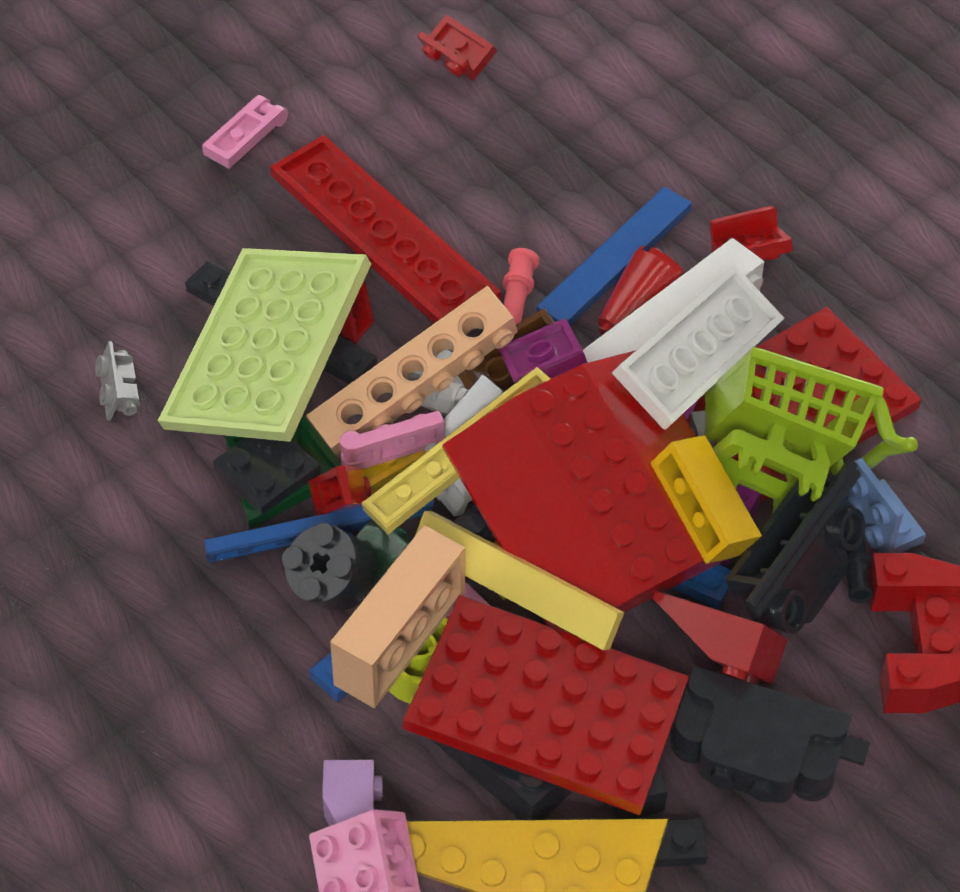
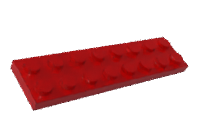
(380, 227)

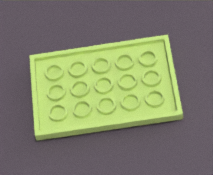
(265, 344)

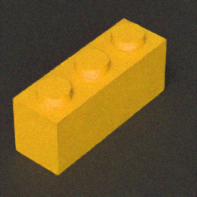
(705, 499)

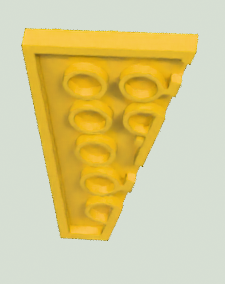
(538, 854)

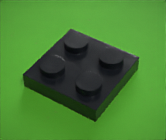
(266, 470)

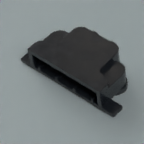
(800, 554)
(761, 739)

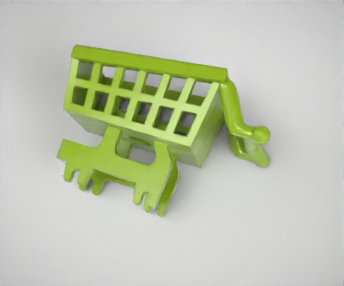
(760, 430)

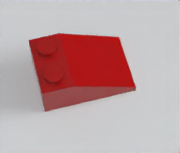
(740, 645)

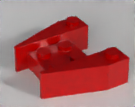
(932, 597)

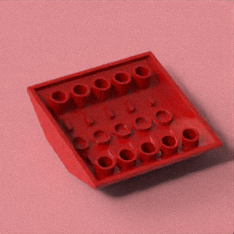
(574, 486)

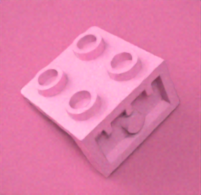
(365, 854)

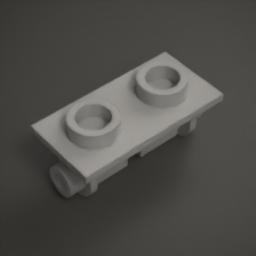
(114, 370)

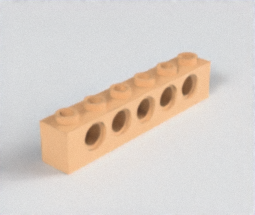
(420, 354)

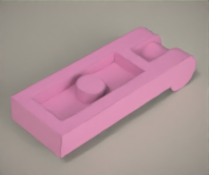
(244, 131)
(391, 441)

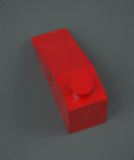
(339, 489)

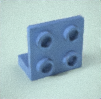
(887, 520)

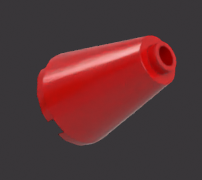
(641, 280)

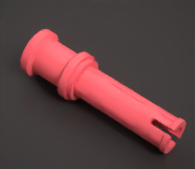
(519, 280)

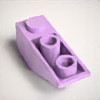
(349, 789)

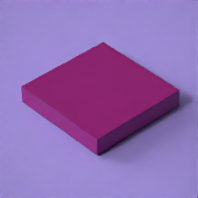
(550, 349)

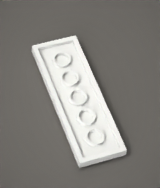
(697, 347)

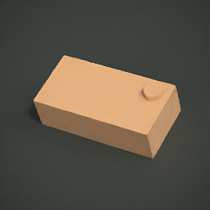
(398, 616)

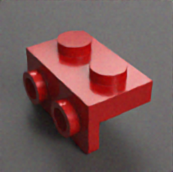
(457, 47)
(754, 230)

